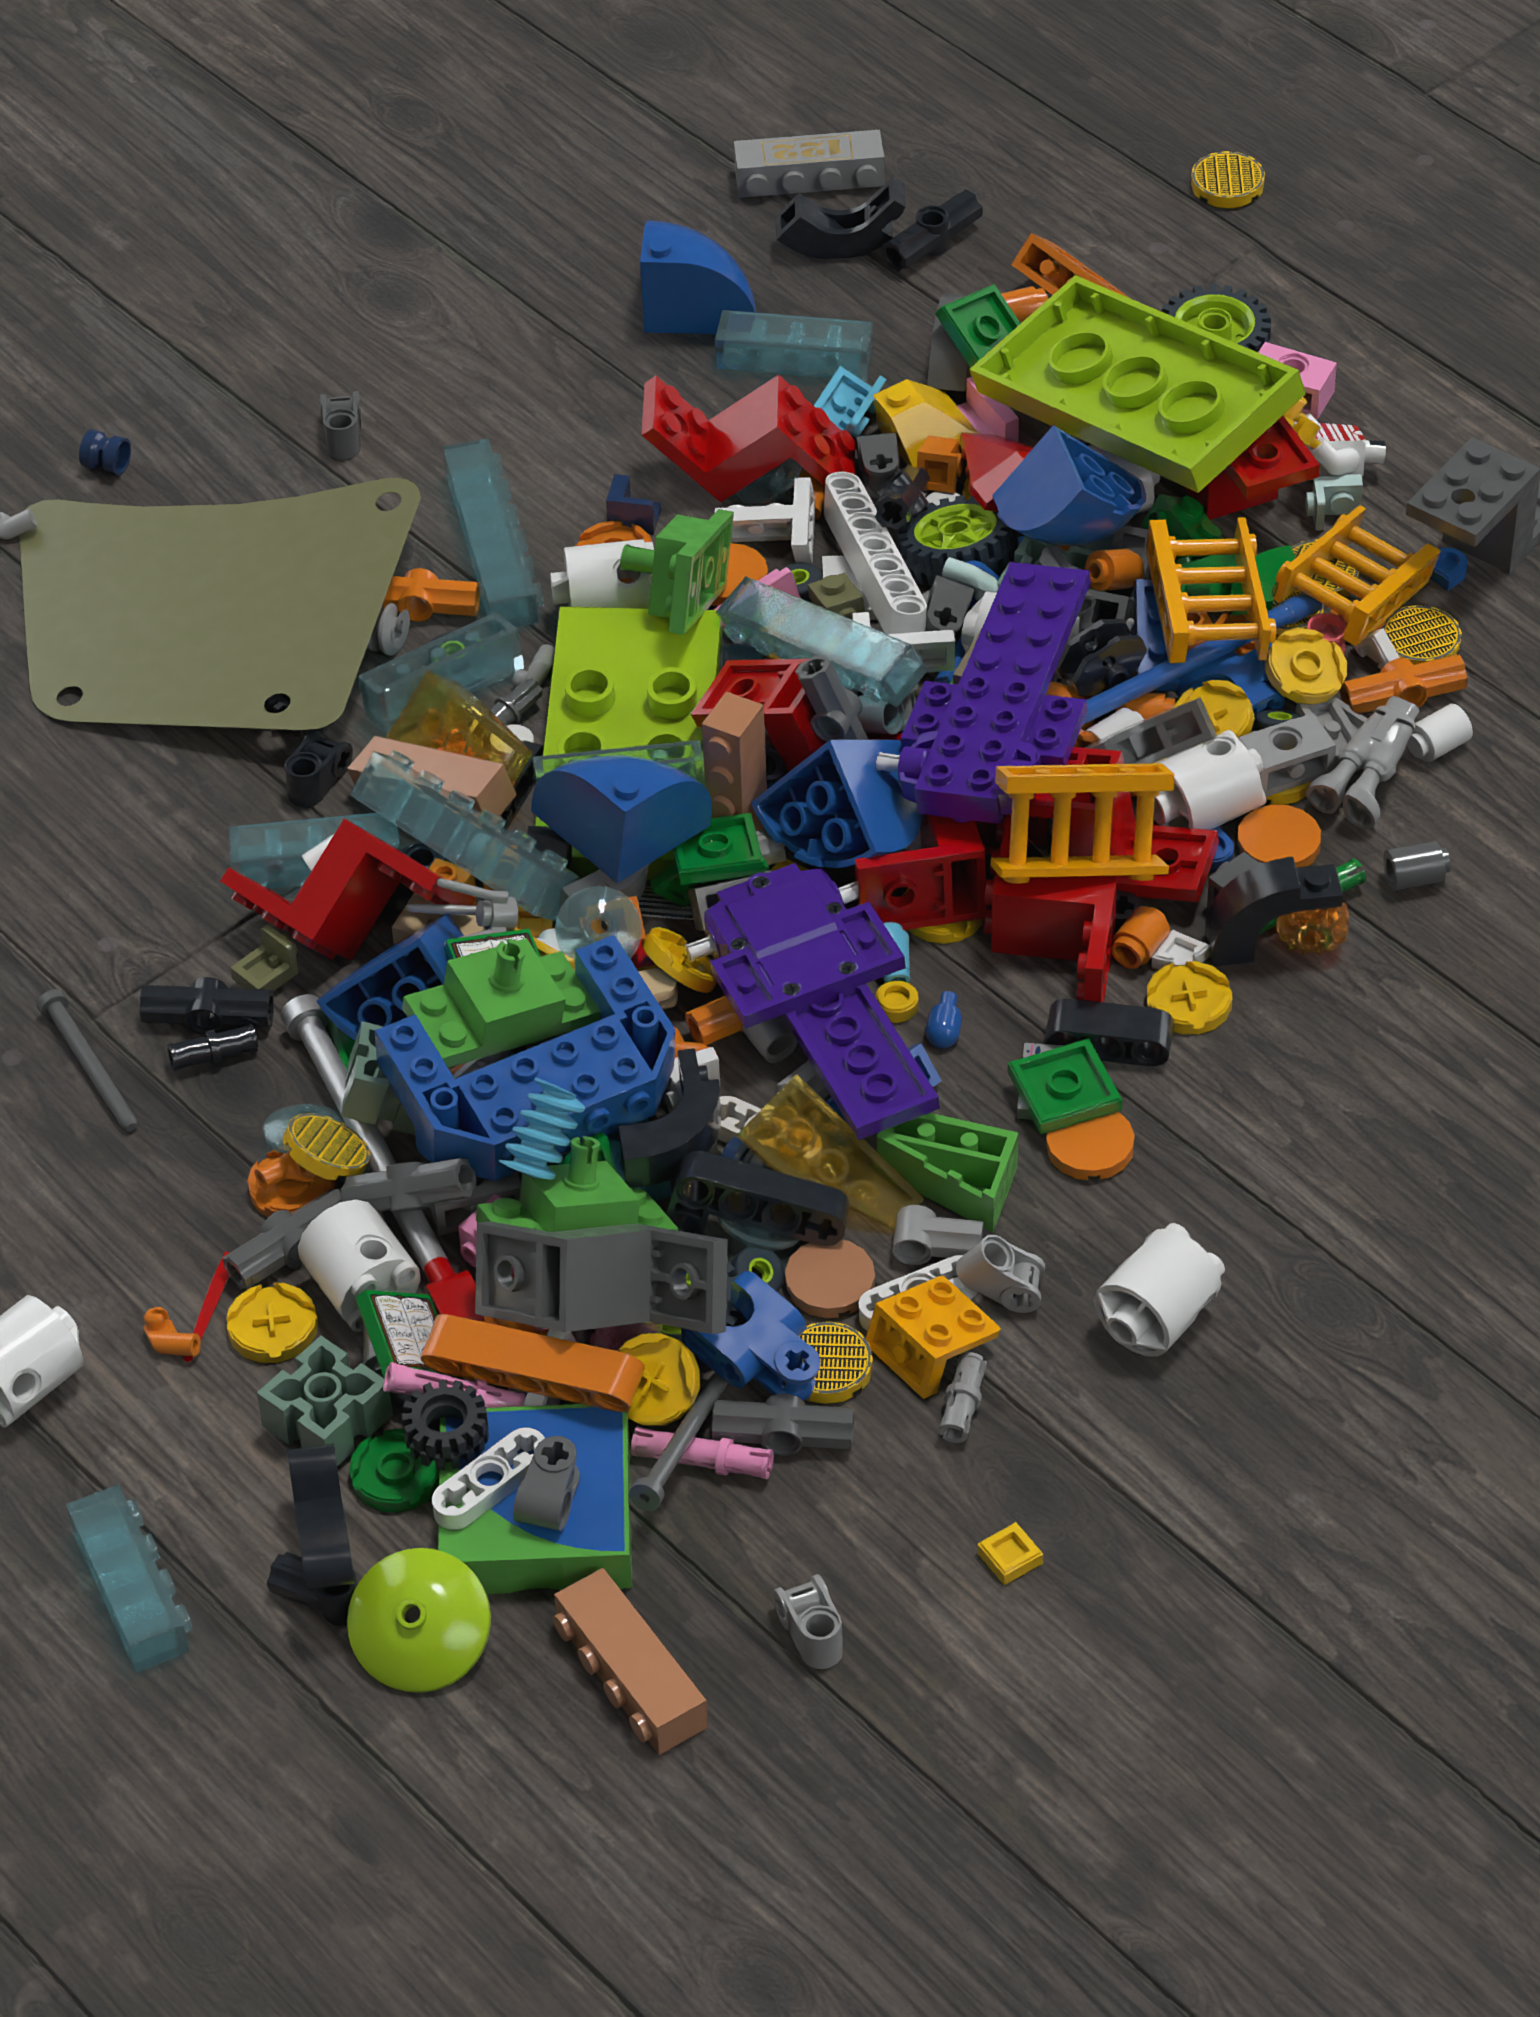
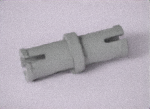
(962, 1397)

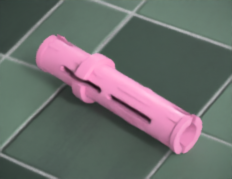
(406, 1380)
(712, 1454)

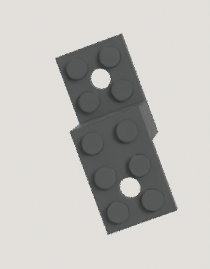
(1483, 504)
(601, 1277)

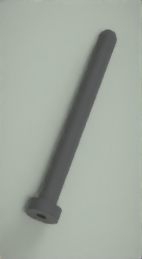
(53, 1006)
(648, 1491)

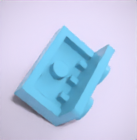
(847, 400)

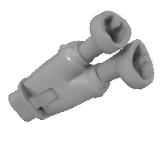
(1376, 749)

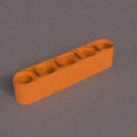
(533, 1363)

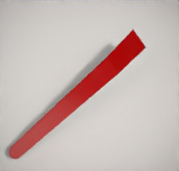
(214, 1292)

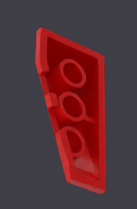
(990, 463)

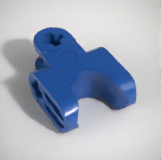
(1242, 671)
(762, 1347)

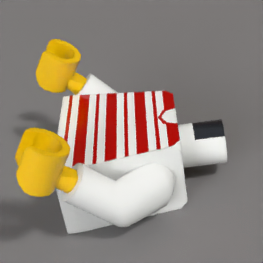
(1335, 446)

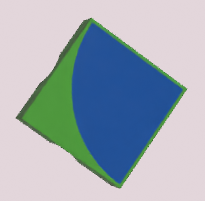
(598, 1531)

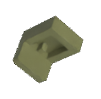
(837, 595)
(269, 964)

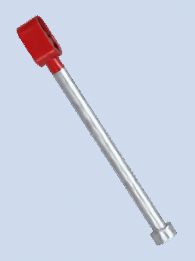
(449, 1291)

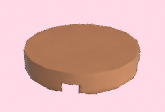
(829, 1278)

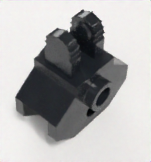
(1102, 662)

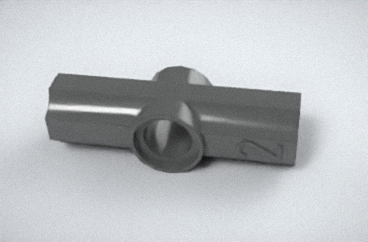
(833, 705)
(412, 1185)
(276, 1243)
(783, 1424)

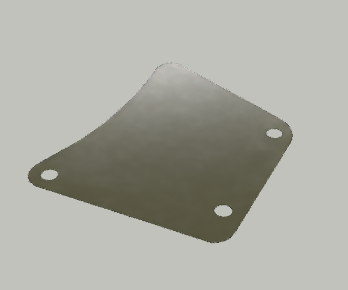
(208, 605)

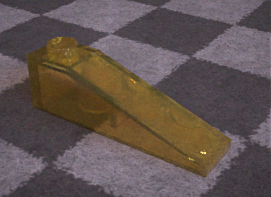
(455, 721)
(810, 1141)

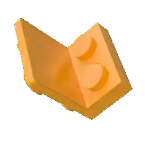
(924, 1329)

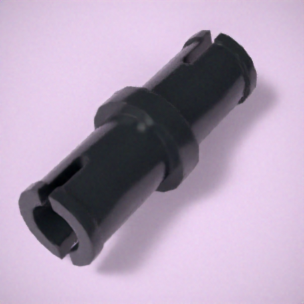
(212, 1047)

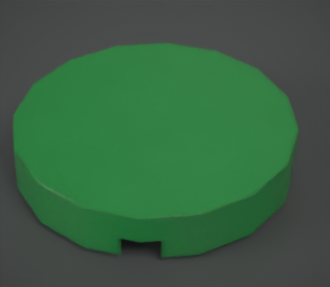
(389, 1476)

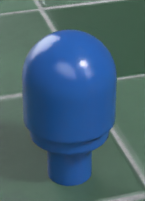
(944, 1022)

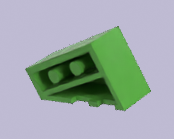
(954, 1163)

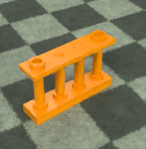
(1377, 600)
(1175, 605)
(1063, 784)

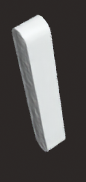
(873, 556)

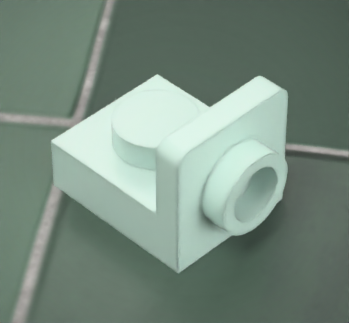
(1333, 496)

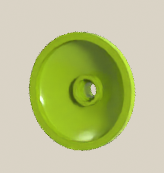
(444, 1638)

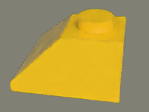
(915, 413)

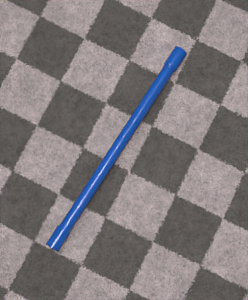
(1131, 689)

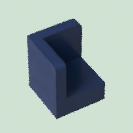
(631, 510)

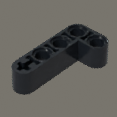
(811, 1209)
(320, 1517)

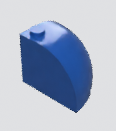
(688, 281)
(1068, 493)
(840, 806)
(621, 810)
(378, 987)

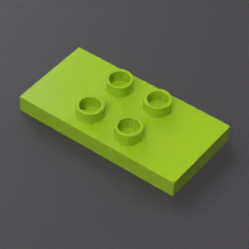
(1138, 382)
(627, 685)

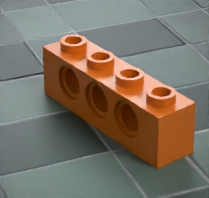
(1053, 266)

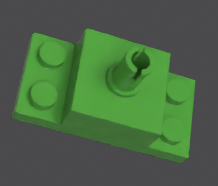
(685, 567)
(501, 1002)
(579, 1197)

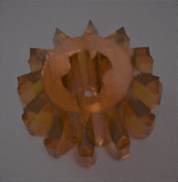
(1314, 929)

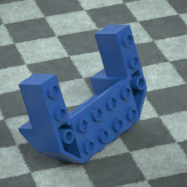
(611, 1066)

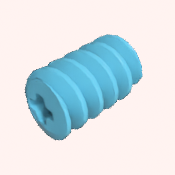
(543, 1131)

